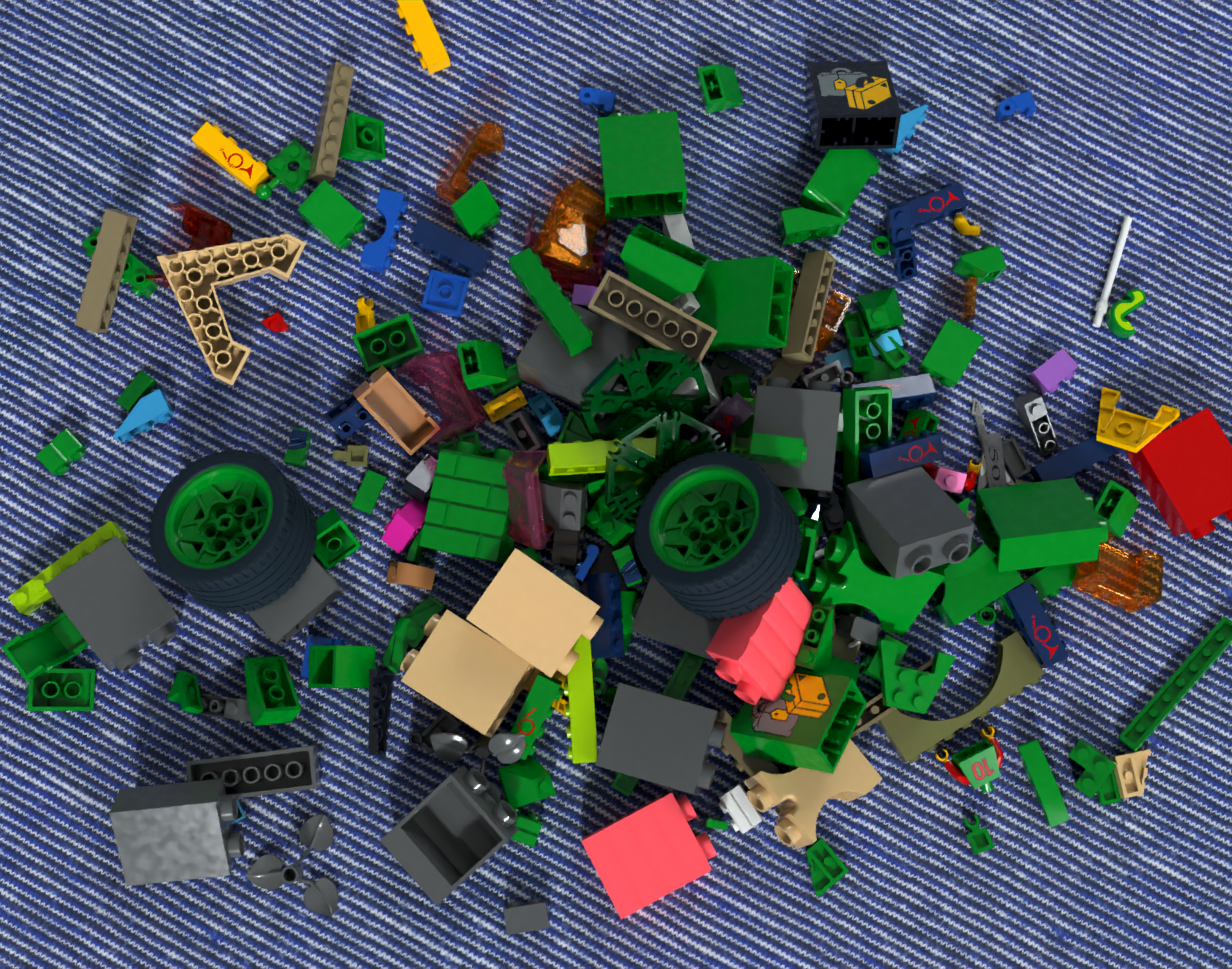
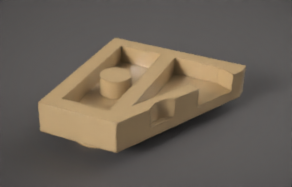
(1131, 772)

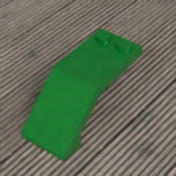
(45, 647)

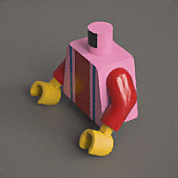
(952, 479)

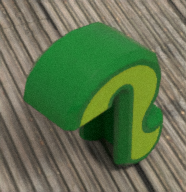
(1116, 313)

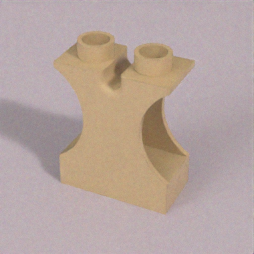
(804, 792)

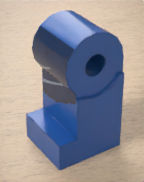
(597, 99)
(1016, 105)

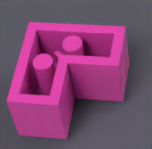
(405, 525)

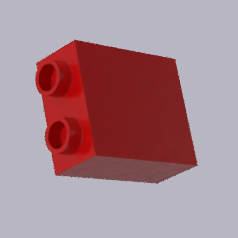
(1188, 474)

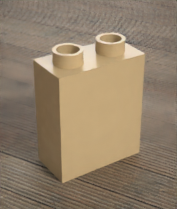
(536, 614)
(466, 672)

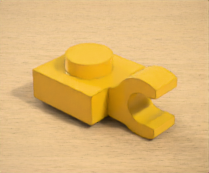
(365, 317)

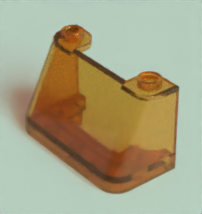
(480, 139)
(571, 226)

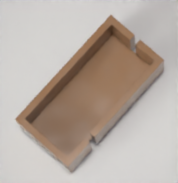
(396, 410)

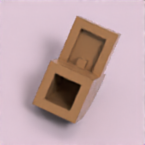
(410, 575)

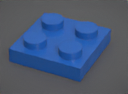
(445, 293)

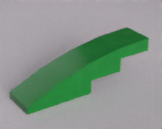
(1043, 782)

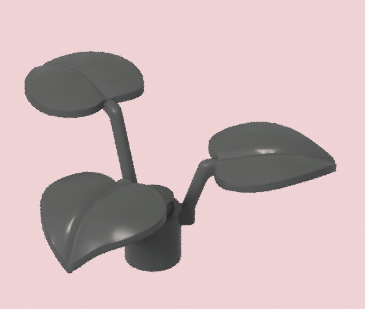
(506, 746)
(268, 871)

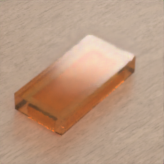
(969, 298)

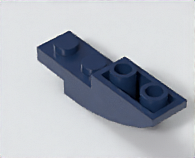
(900, 241)

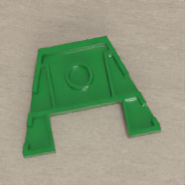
(908, 687)

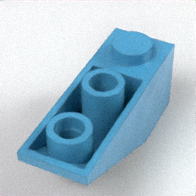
(906, 128)
(147, 412)

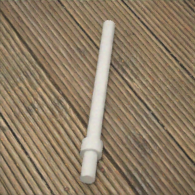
(1102, 306)

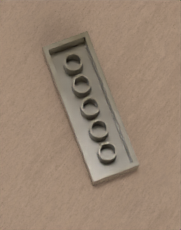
(651, 317)

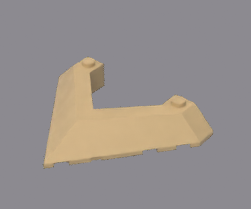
(199, 272)

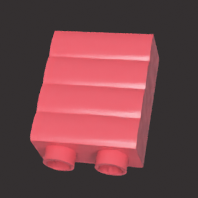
(762, 645)
(649, 853)

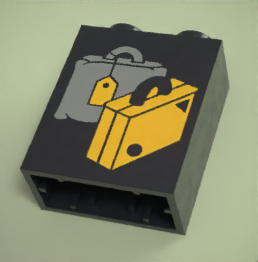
(852, 105)

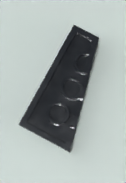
(379, 709)

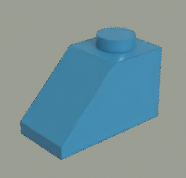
(547, 413)

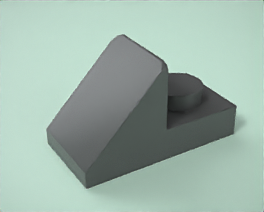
(858, 629)

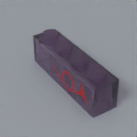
(727, 417)

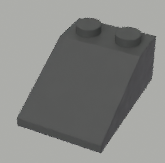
(563, 504)

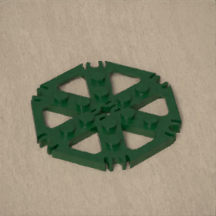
(657, 393)
(647, 465)

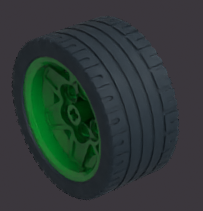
(221, 543)
(732, 554)

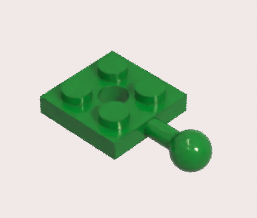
(279, 167)

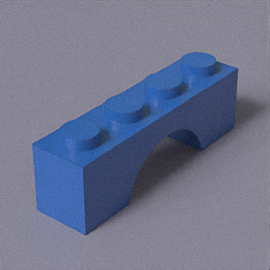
(377, 255)

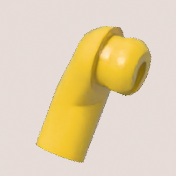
(963, 226)

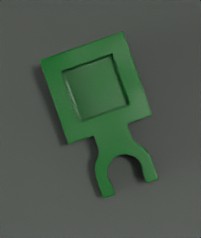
(978, 838)

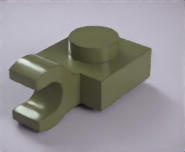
(355, 455)

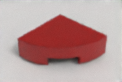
(275, 323)

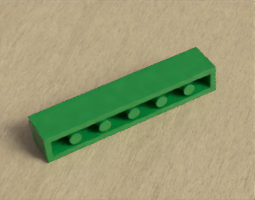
(550, 302)

